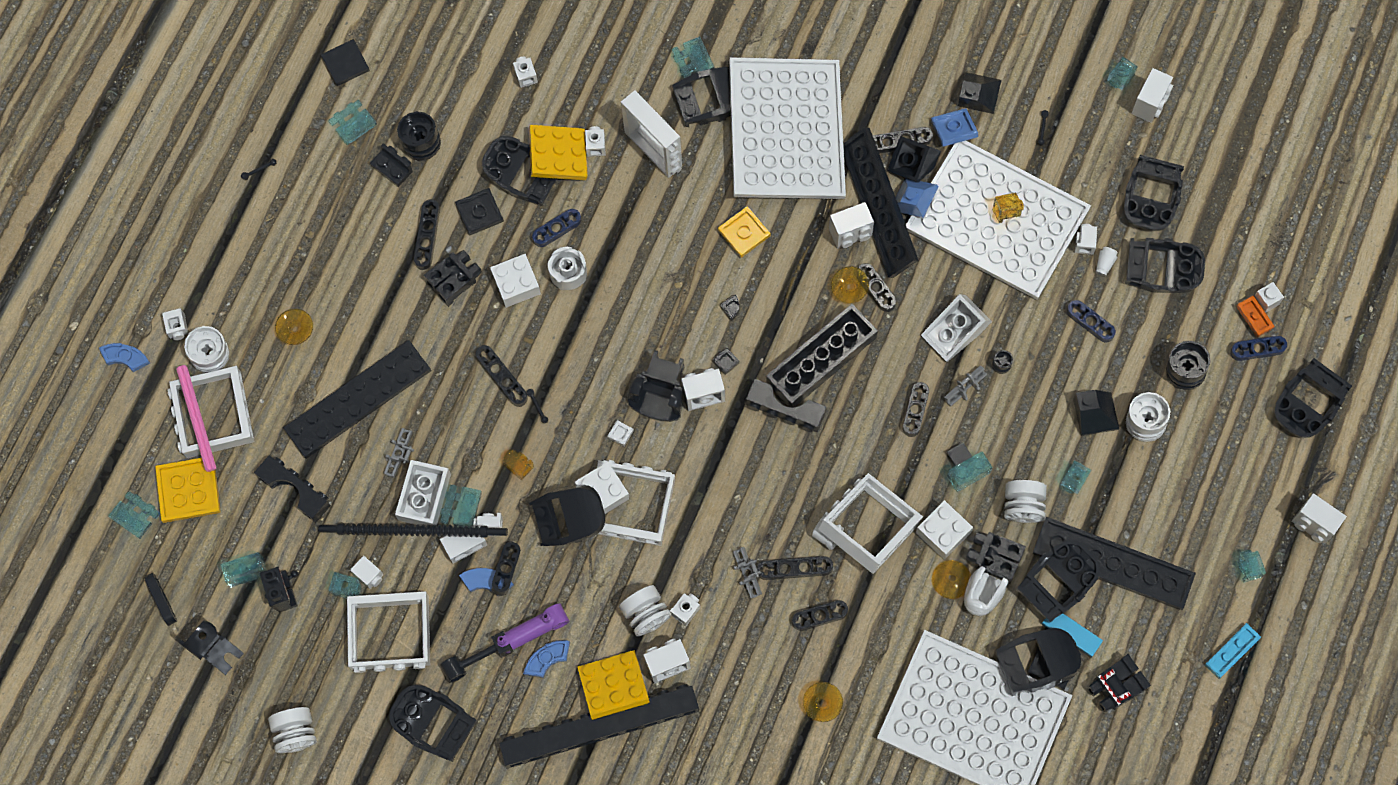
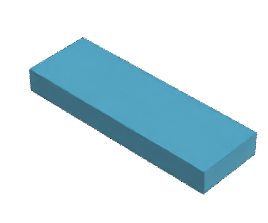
(1084, 639)
(1232, 651)

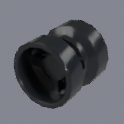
(1004, 358)

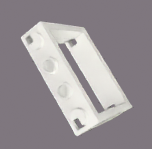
(651, 134)
(219, 444)
(644, 473)
(887, 499)
(387, 600)

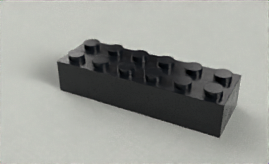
(821, 356)

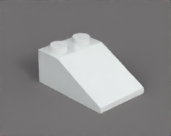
(956, 327)

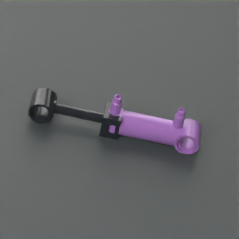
(506, 642)

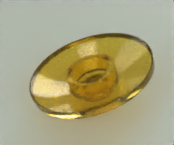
(847, 276)
(291, 319)
(946, 587)
(826, 692)

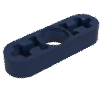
(555, 235)
(1090, 313)
(1273, 351)

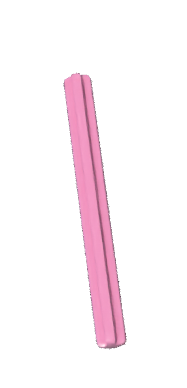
(196, 418)

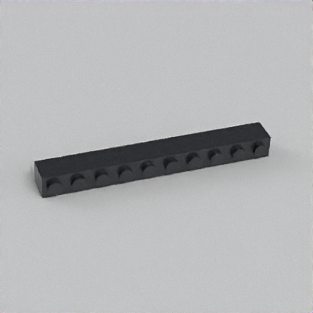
(585, 731)

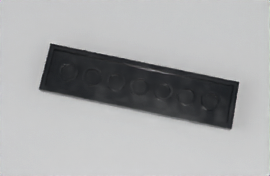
(876, 191)
(357, 399)
(1123, 565)

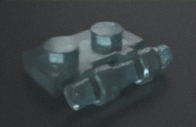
(697, 54)
(354, 127)
(466, 509)
(131, 520)

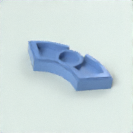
(124, 355)
(480, 579)
(545, 657)

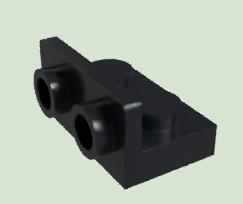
(391, 165)

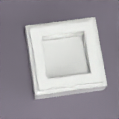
(620, 433)

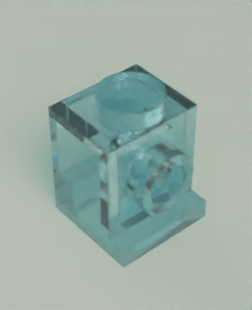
(1122, 73)
(1078, 470)
(1251, 565)
(337, 582)

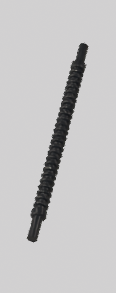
(483, 531)

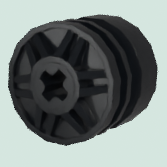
(419, 136)
(1189, 355)

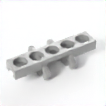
(971, 379)
(398, 459)
(748, 564)

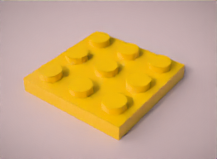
(557, 152)
(186, 490)
(613, 684)

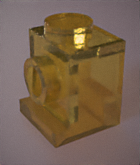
(1007, 206)
(517, 463)

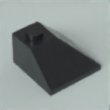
(979, 93)
(913, 159)
(1095, 412)

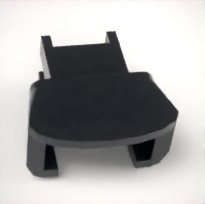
(660, 394)
(200, 647)

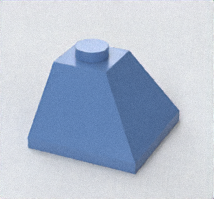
(915, 197)

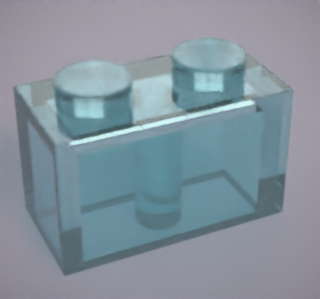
(969, 471)
(243, 569)

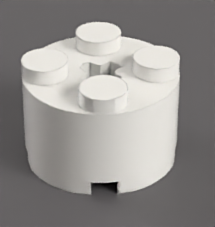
(570, 278)

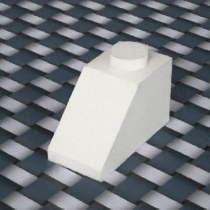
(461, 547)

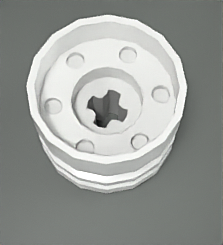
(198, 344)
(1150, 407)
(1025, 501)
(644, 609)
(291, 725)

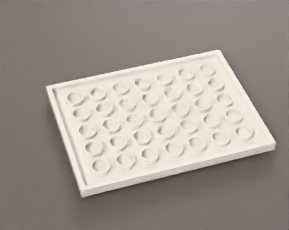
(786, 128)
(1019, 249)
(965, 720)

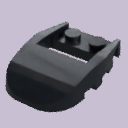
(687, 101)
(502, 164)
(1147, 212)
(1183, 265)
(1298, 416)
(581, 511)
(1073, 565)
(1059, 654)
(415, 711)

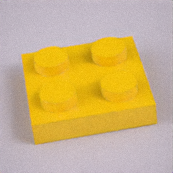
(744, 232)

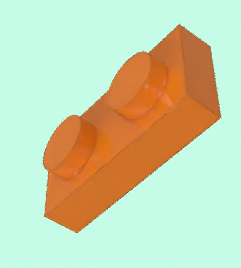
(1255, 316)

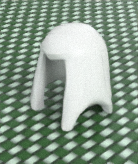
(983, 592)

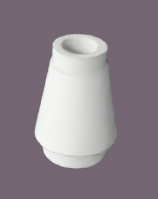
(1106, 260)

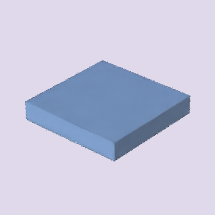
(954, 127)

